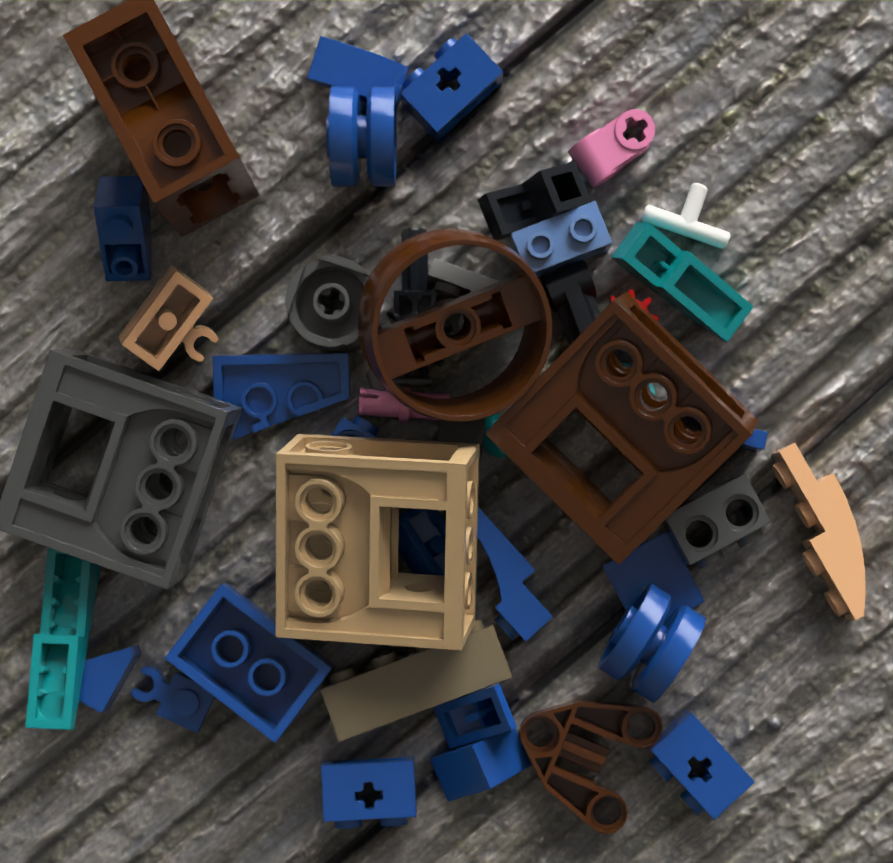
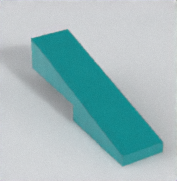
(62, 641)

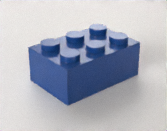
(244, 665)

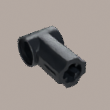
(572, 296)

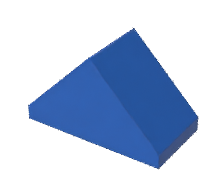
(106, 676)
(475, 716)
(480, 764)

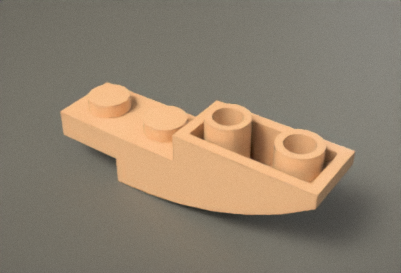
(836, 545)

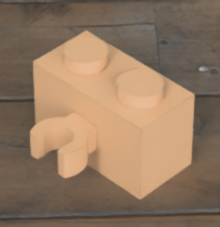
(168, 319)

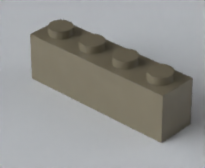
(412, 682)

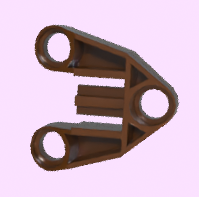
(569, 787)

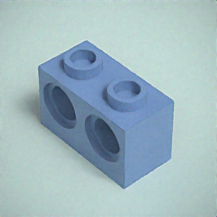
(562, 239)

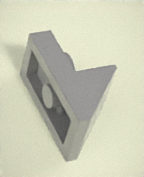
(454, 281)

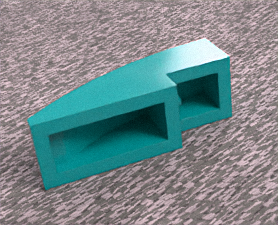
(682, 280)

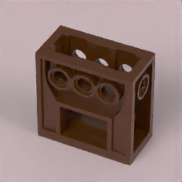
(161, 114)
(631, 419)

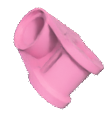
(608, 151)

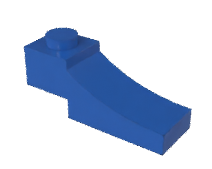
(517, 606)

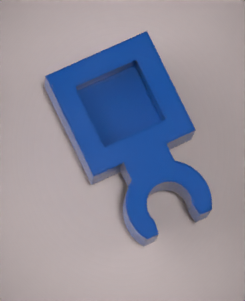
(181, 699)

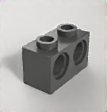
(711, 512)

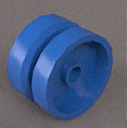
(362, 136)
(656, 645)

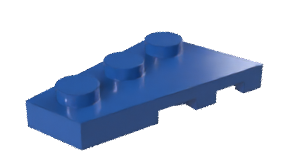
(279, 385)

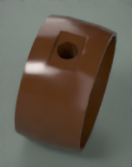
(486, 315)

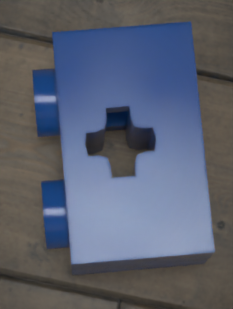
(442, 110)
(390, 775)
(723, 776)

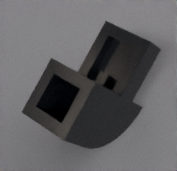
(535, 200)

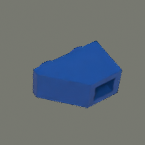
(124, 228)

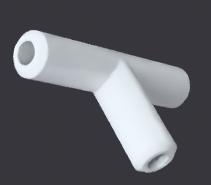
(687, 223)

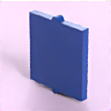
(658, 564)

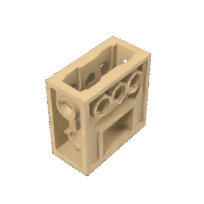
(342, 540)

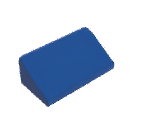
(423, 541)

